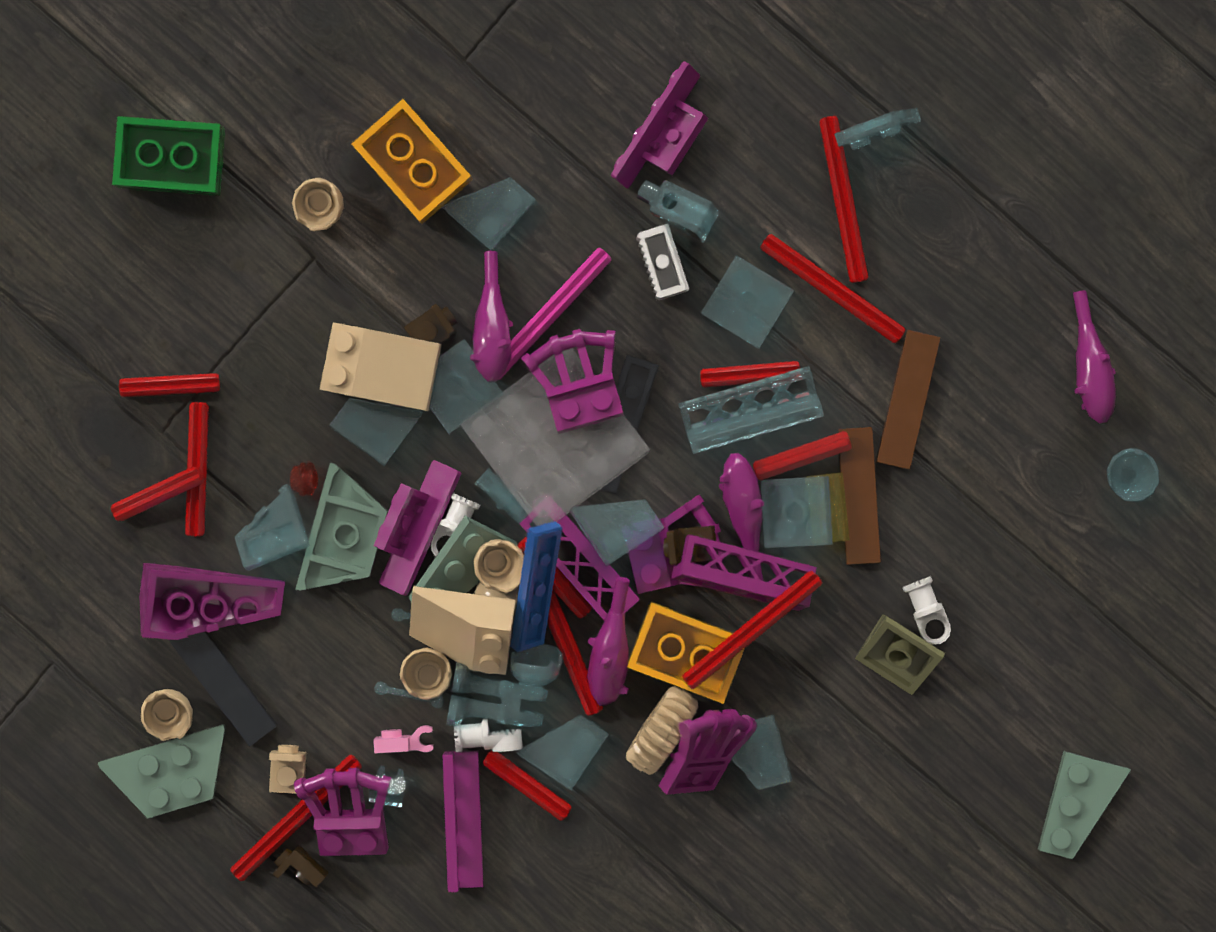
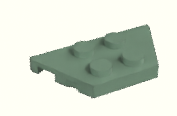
(341, 533)
(170, 772)

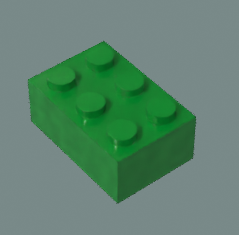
(168, 156)

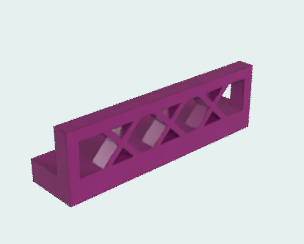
(585, 547)
(733, 583)
(463, 819)

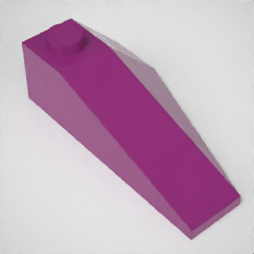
(193, 601)

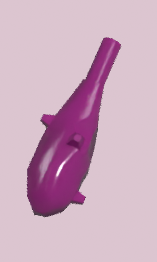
(491, 326)
(1094, 369)
(743, 502)
(610, 651)

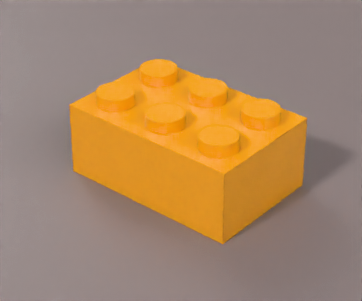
(412, 161)
(674, 643)

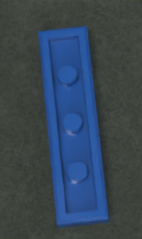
(536, 586)

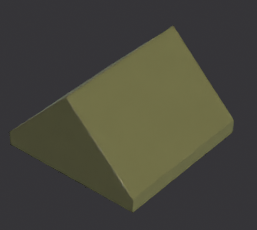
(899, 654)

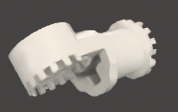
(455, 514)
(927, 608)
(479, 736)

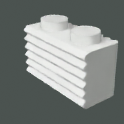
(662, 262)

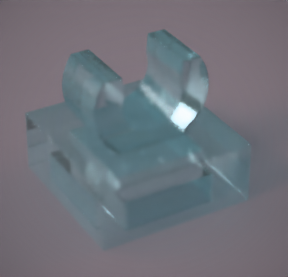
(396, 790)

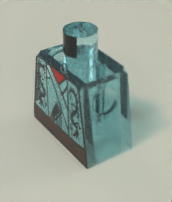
(691, 215)

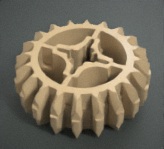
(661, 731)

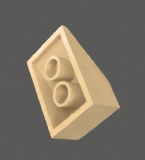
(380, 366)
(464, 627)

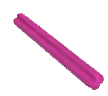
(557, 305)

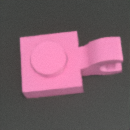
(394, 741)

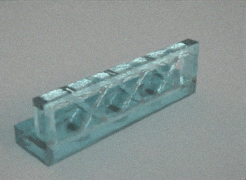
(751, 420)

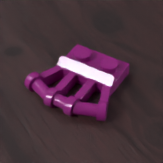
(584, 400)
(648, 560)
(704, 759)
(347, 831)

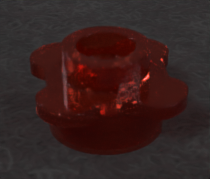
(304, 479)

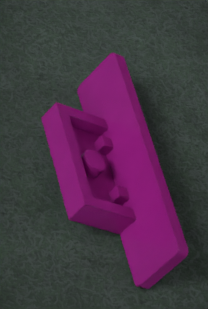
(666, 131)
(413, 524)

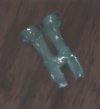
(510, 694)

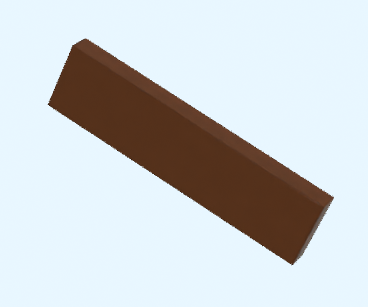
(908, 399)
(860, 497)

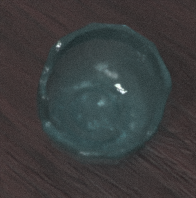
(1133, 474)
(536, 665)

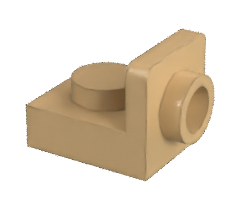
(286, 767)

